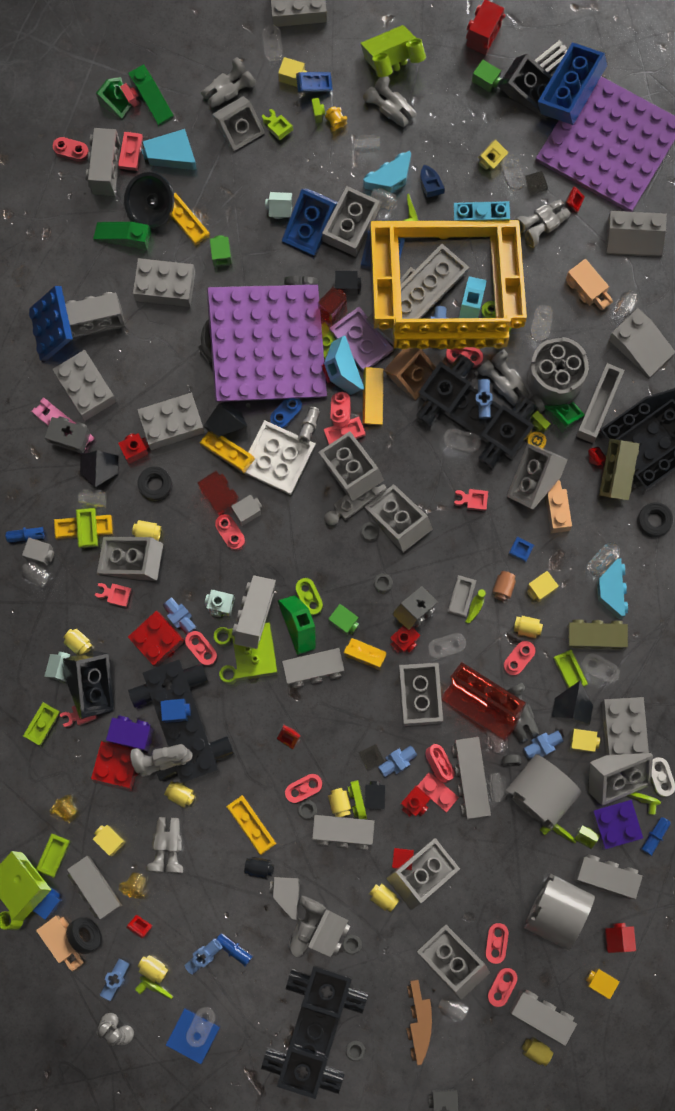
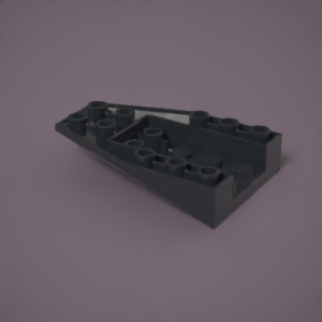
(653, 427)

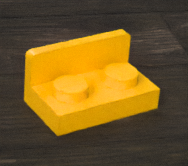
(365, 654)

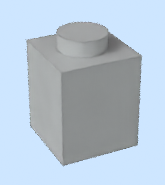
(247, 509)
(38, 552)

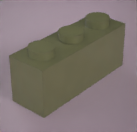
(619, 469)
(597, 635)

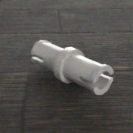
(308, 425)

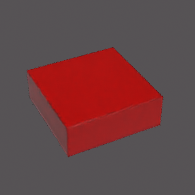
(400, 856)

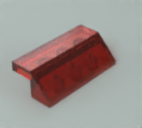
(483, 701)

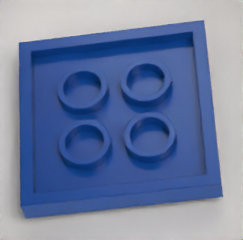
(50, 323)

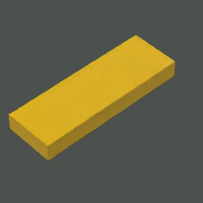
(188, 221)
(373, 396)
(228, 451)
(67, 527)
(251, 825)

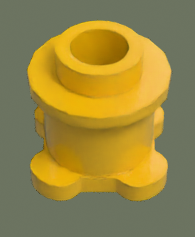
(335, 118)

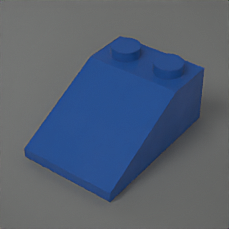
(309, 221)

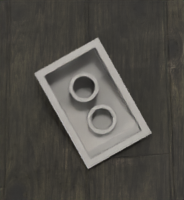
(642, 343)
(535, 475)
(399, 517)
(130, 557)
(619, 776)
(429, 871)
(328, 933)
(454, 962)

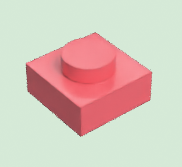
(131, 94)

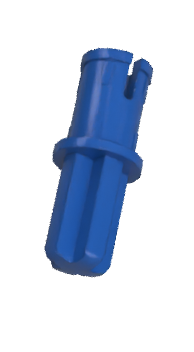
(24, 534)
(656, 836)
(234, 950)

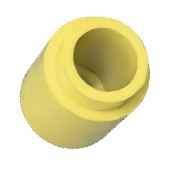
(146, 529)
(528, 626)
(77, 642)
(179, 794)
(339, 803)
(384, 897)
(152, 969)
(537, 1051)

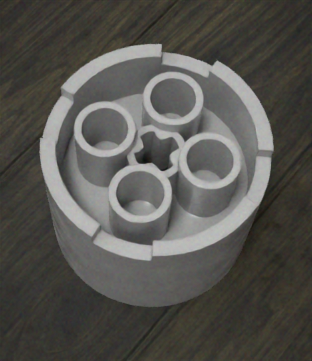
(552, 385)
(543, 791)
(559, 912)

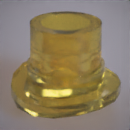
(64, 807)
(134, 886)

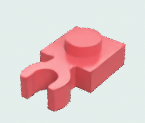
(475, 499)
(116, 595)
(75, 717)

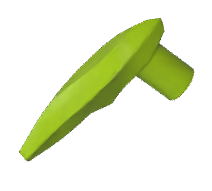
(411, 211)
(476, 605)
(653, 802)
(560, 831)
(146, 983)

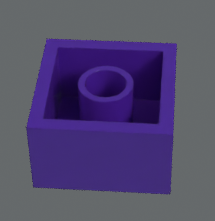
(130, 734)
(617, 824)

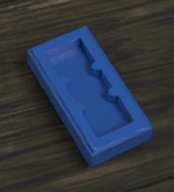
(314, 81)

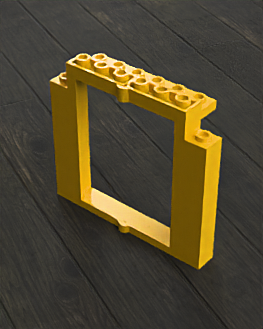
(456, 332)

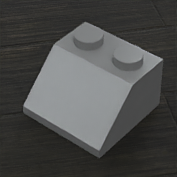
(238, 123)
(286, 894)

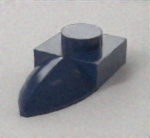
(431, 182)

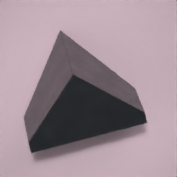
(224, 420)
(98, 466)
(573, 705)

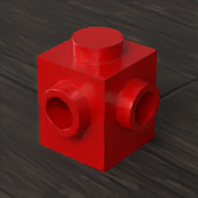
(134, 447)
(404, 639)
(415, 802)
(620, 938)

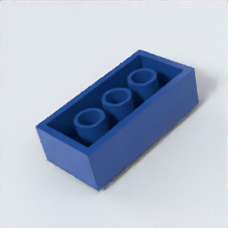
(572, 83)

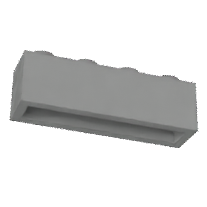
(600, 403)
(254, 612)
(472, 778)

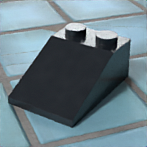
(525, 82)
(90, 682)

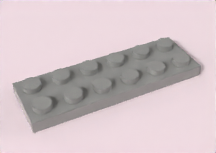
(427, 286)

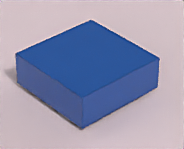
(521, 549)

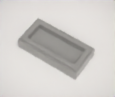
(462, 596)

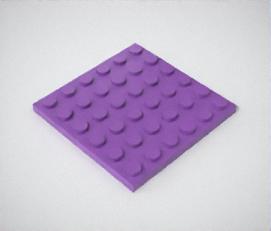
(611, 145)
(266, 342)

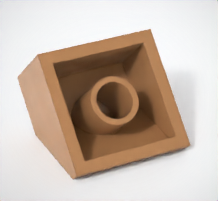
(410, 370)

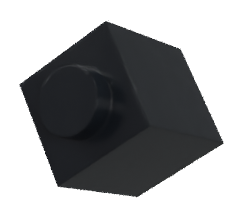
(348, 282)
(374, 796)

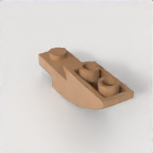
(421, 1030)

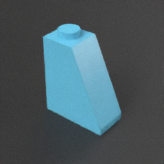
(170, 151)

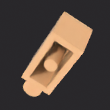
(589, 285)
(558, 509)
(55, 937)

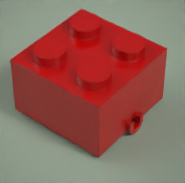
(485, 26)
(156, 639)
(114, 766)

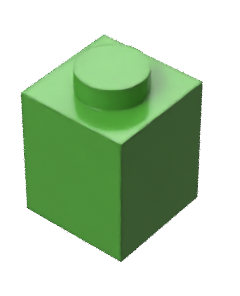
(487, 76)
(220, 250)
(344, 620)

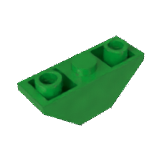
(299, 623)

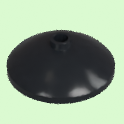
(140, 199)

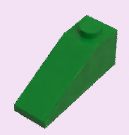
(150, 94)
(124, 234)

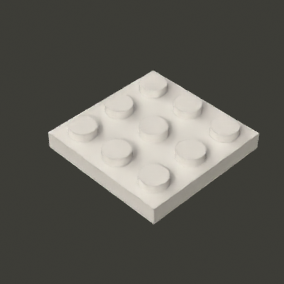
(278, 457)

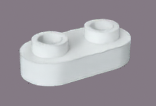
(664, 776)

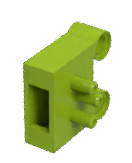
(392, 48)
(250, 662)
(19, 890)

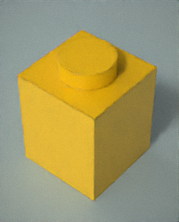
(602, 983)

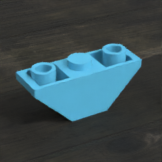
(390, 175)
(481, 211)
(472, 298)
(342, 367)
(612, 589)

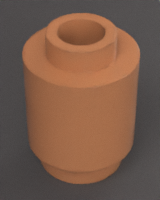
(504, 586)

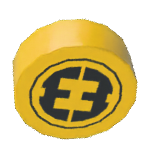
(537, 439)

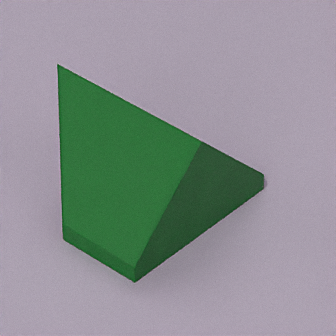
(112, 97)
(564, 415)

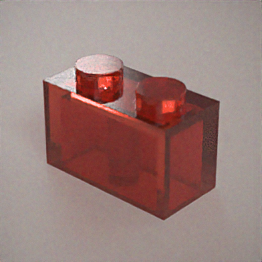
(333, 305)
(218, 493)

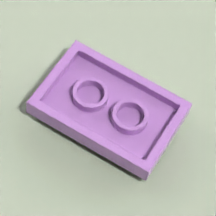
(364, 341)

